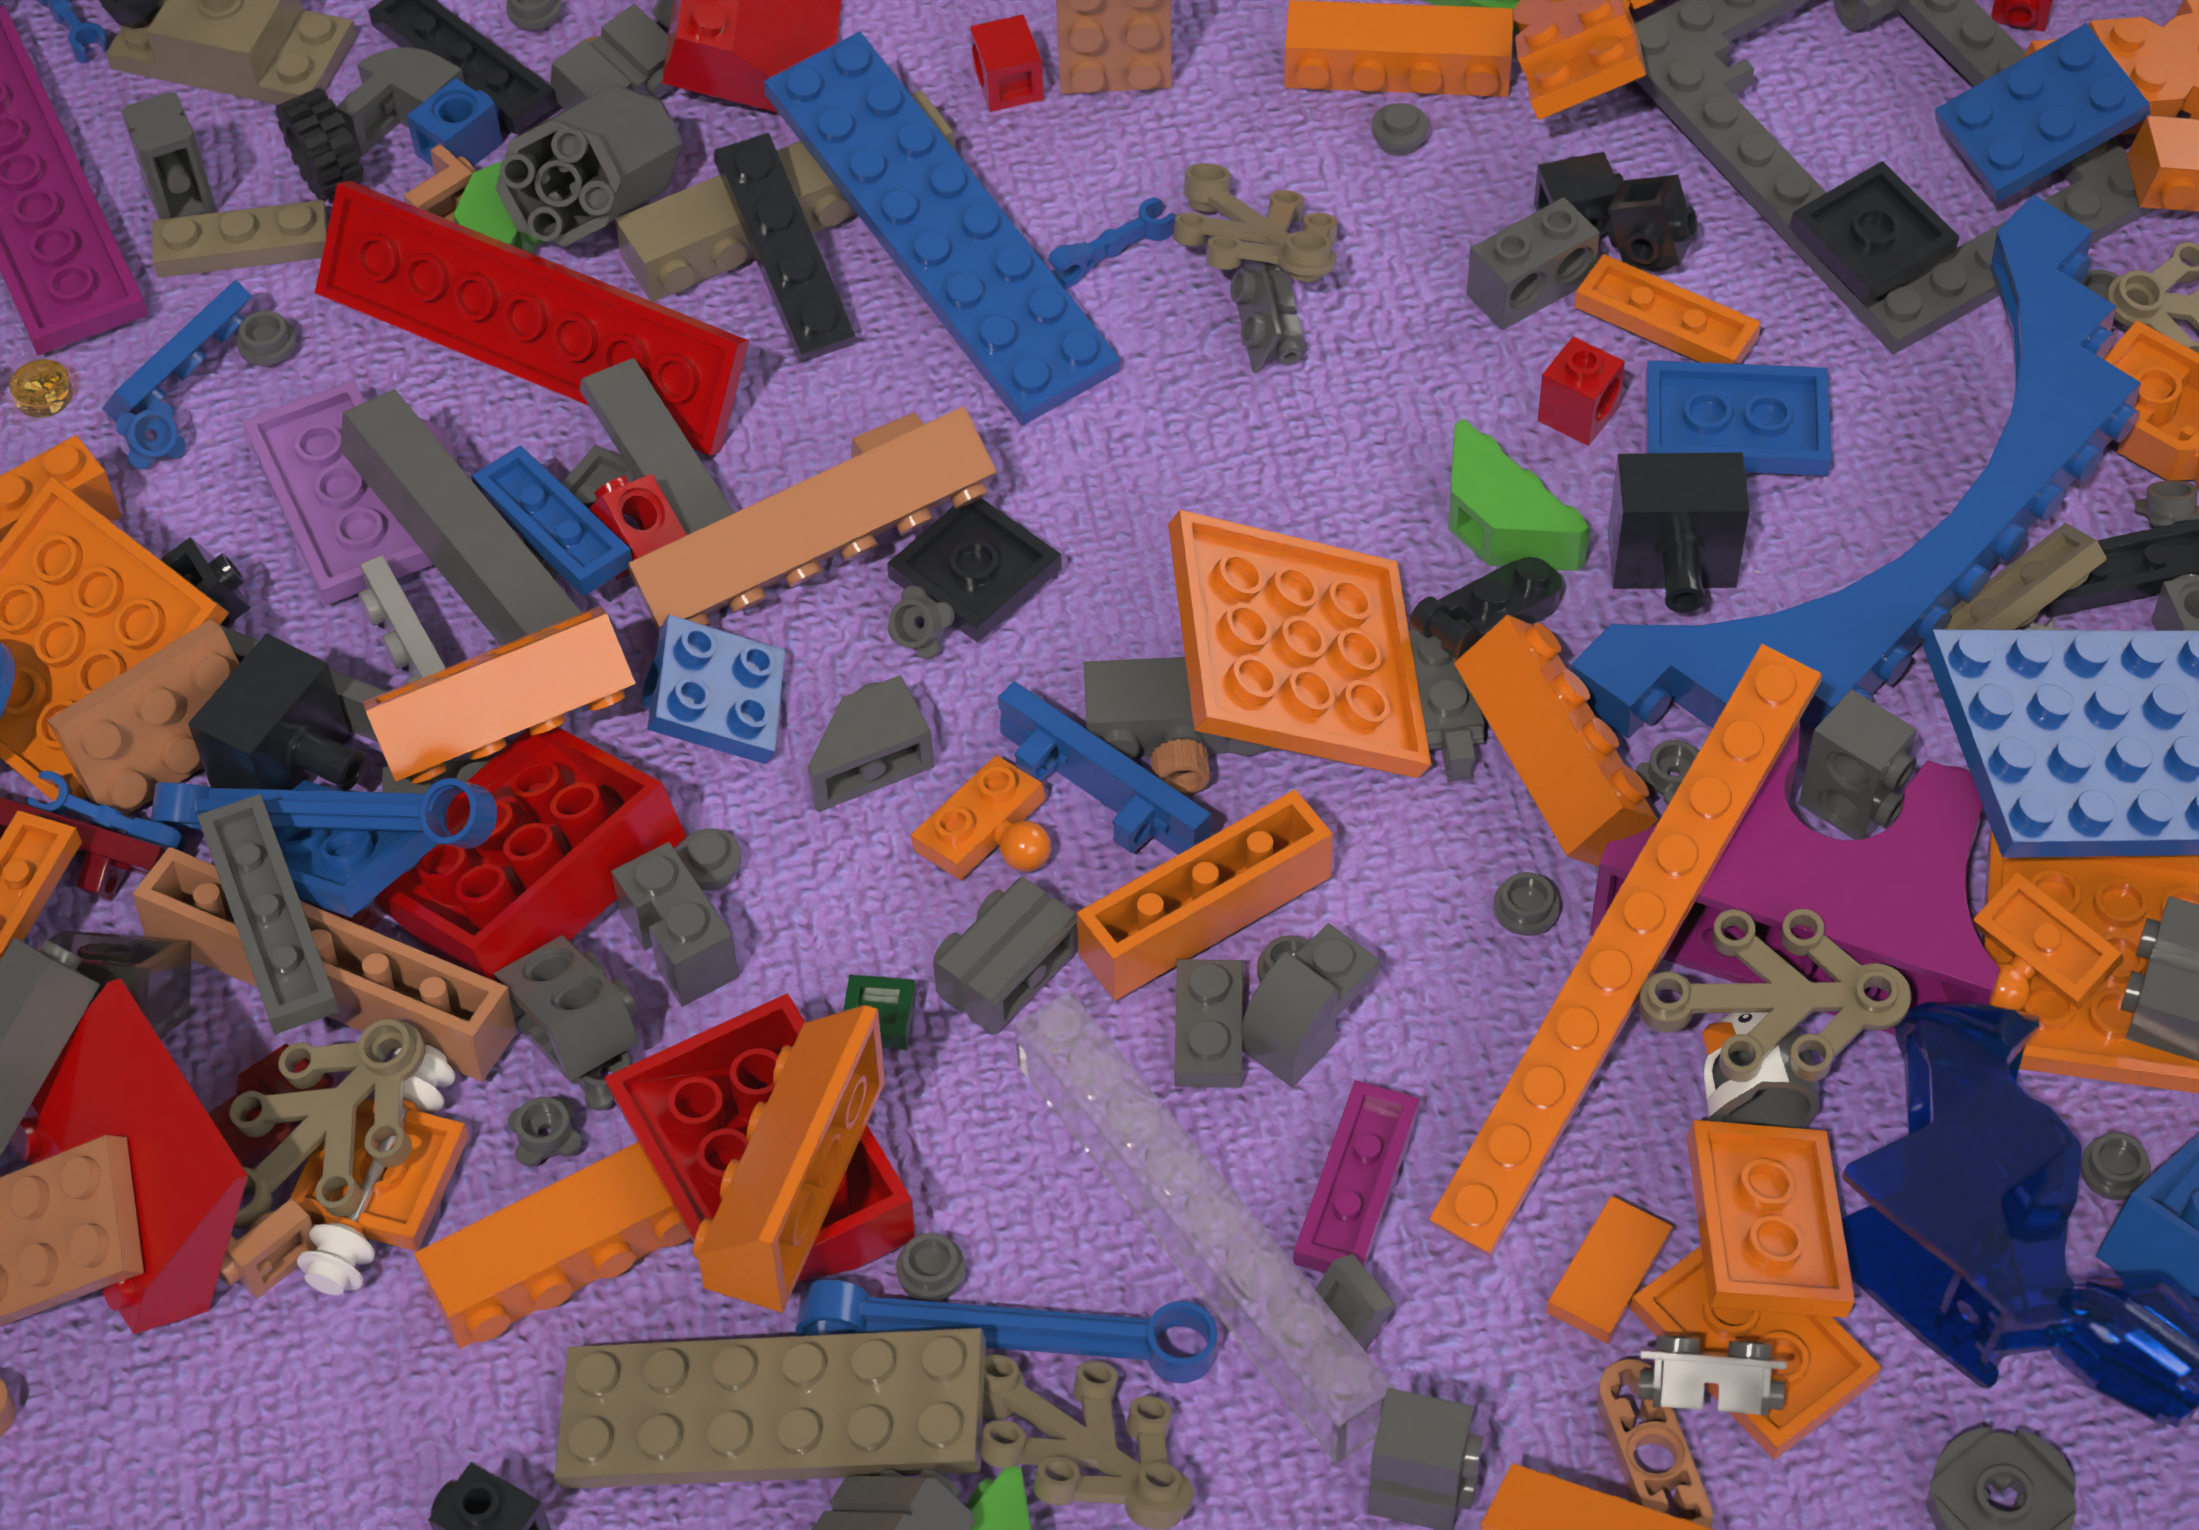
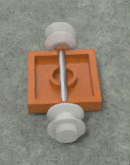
(396, 1199)

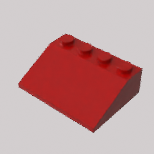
(739, 44)
(548, 864)
(694, 1116)
(183, 1173)

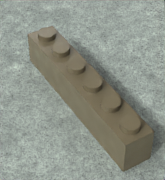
(699, 232)

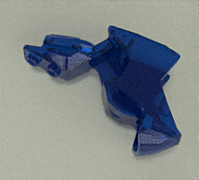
(1976, 1226)

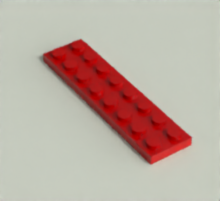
(522, 310)

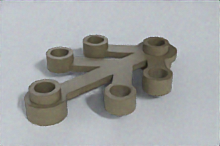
(1302, 254)
(2144, 296)
(1784, 995)
(332, 1114)
(1150, 1489)

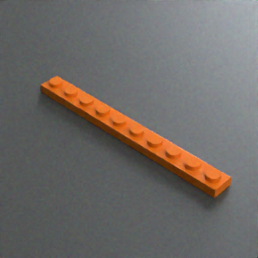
(1625, 951)

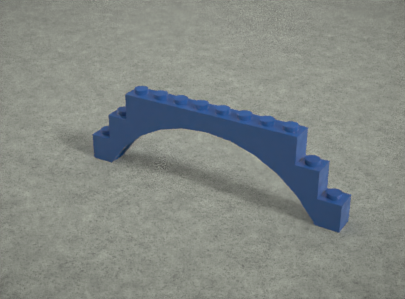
(2059, 423)

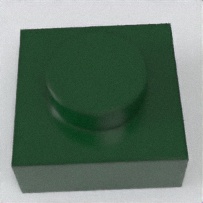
(894, 1002)

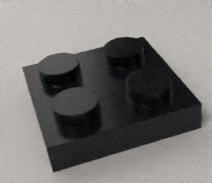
(1874, 232)
(977, 565)

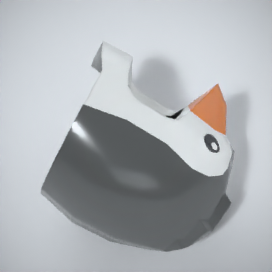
(1772, 1096)

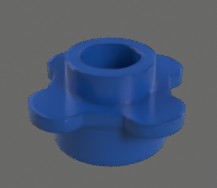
(160, 421)

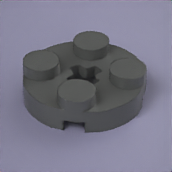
(2002, 1461)

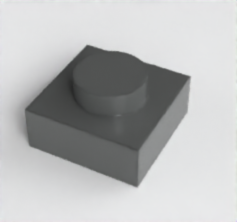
(1355, 1298)

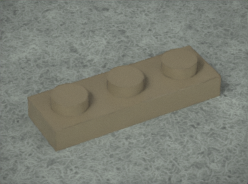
(239, 238)
(2030, 582)

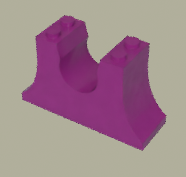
(1879, 897)

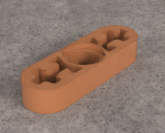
(1659, 1428)

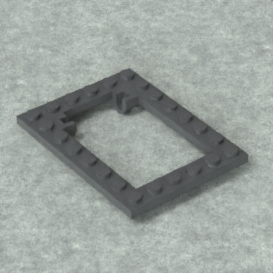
(1689, 79)

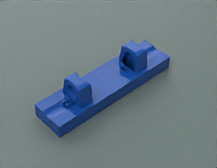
(1142, 800)

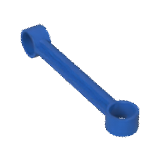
(340, 810)
(845, 1308)

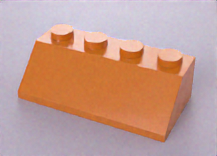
(793, 1159)

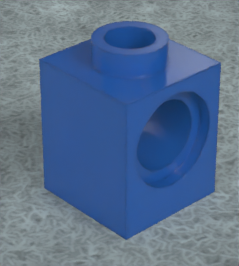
(458, 120)

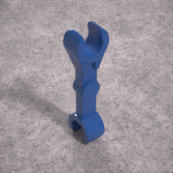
(79, 32)
(1078, 259)
(108, 817)

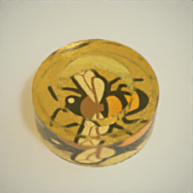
(41, 388)

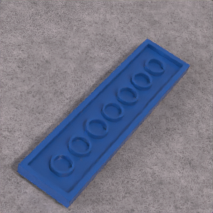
(942, 228)

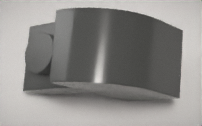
(390, 89)
(1298, 1001)

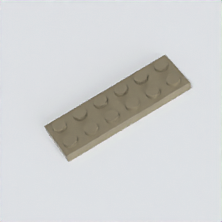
(772, 1409)

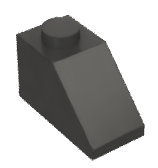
(870, 744)

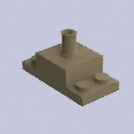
(236, 47)

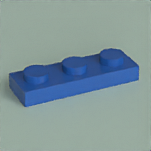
(181, 353)
(552, 520)

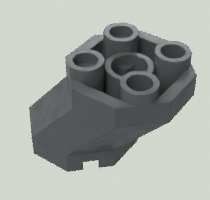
(589, 165)

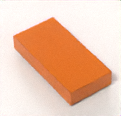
(1609, 1269)

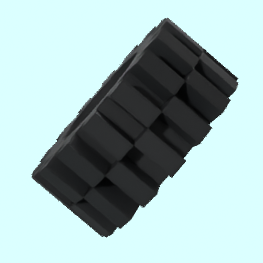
(319, 142)

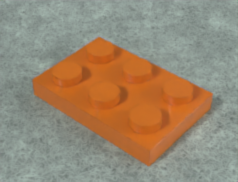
(1769, 1219)
(1822, 1359)

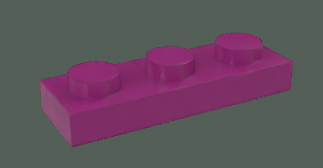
(1357, 1177)

